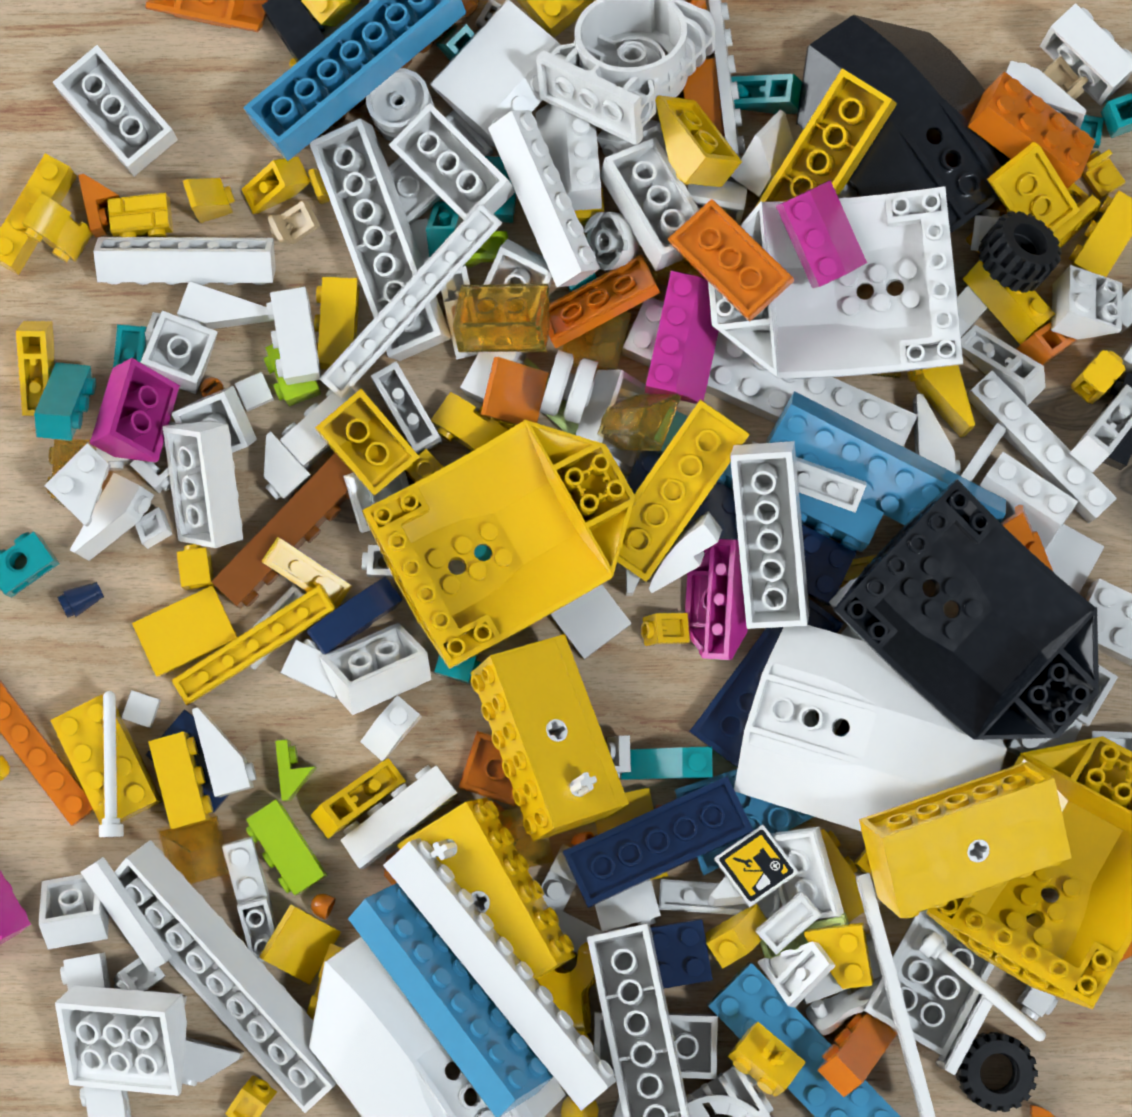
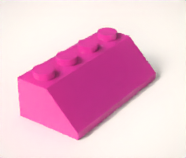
(683, 340)

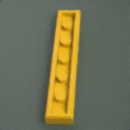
(254, 645)

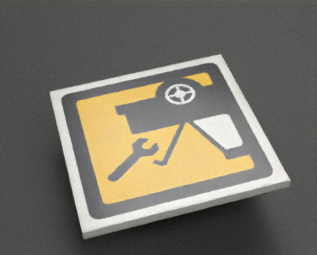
(756, 866)

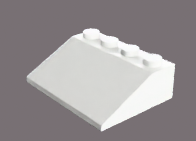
(496, 70)
(932, 991)
(123, 1039)

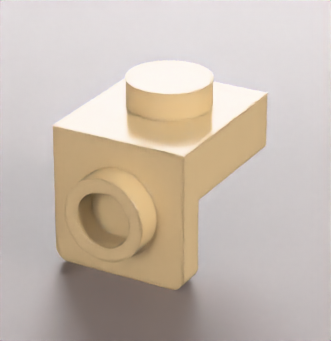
(1065, 77)
(293, 223)

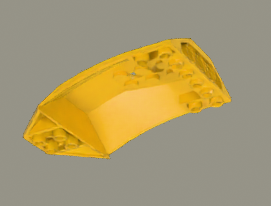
(542, 505)
(1092, 919)

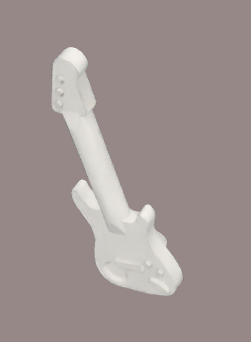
(830, 1013)

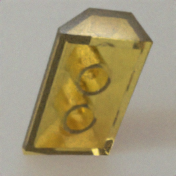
(502, 318)

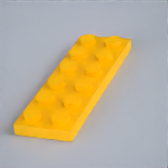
(678, 487)

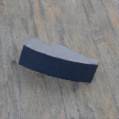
(355, 616)

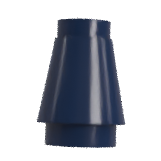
(79, 599)

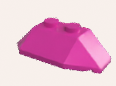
(717, 602)

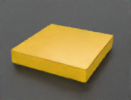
(299, 944)

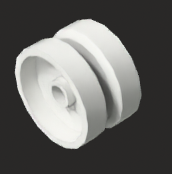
(397, 102)
(570, 387)

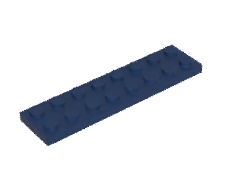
(824, 558)

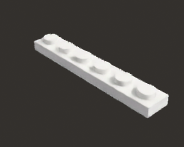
(725, 66)

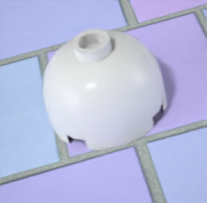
(611, 240)

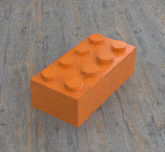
(1015, 117)

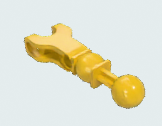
(571, 995)

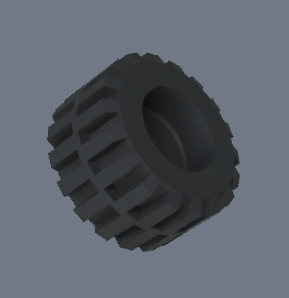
(1019, 251)
(1019, 1084)

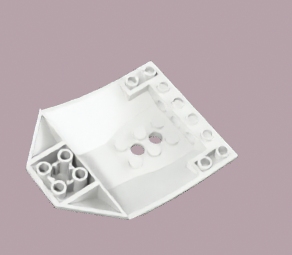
(832, 329)
(889, 757)
(385, 1050)

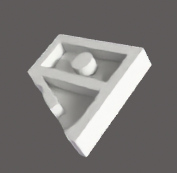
(80, 483)
(797, 971)

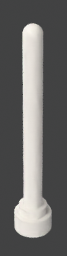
(111, 824)
(937, 949)

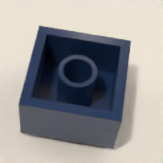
(682, 953)

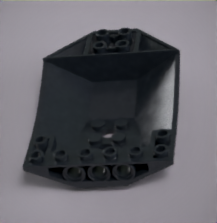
(929, 91)
(1015, 653)

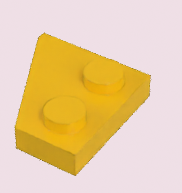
(848, 951)

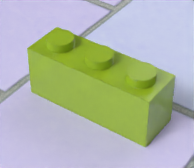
(285, 848)

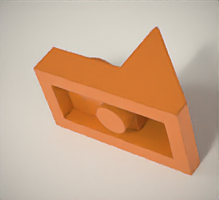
(96, 197)

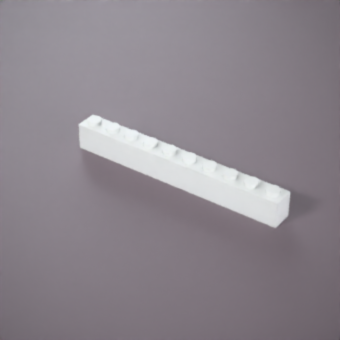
(501, 973)

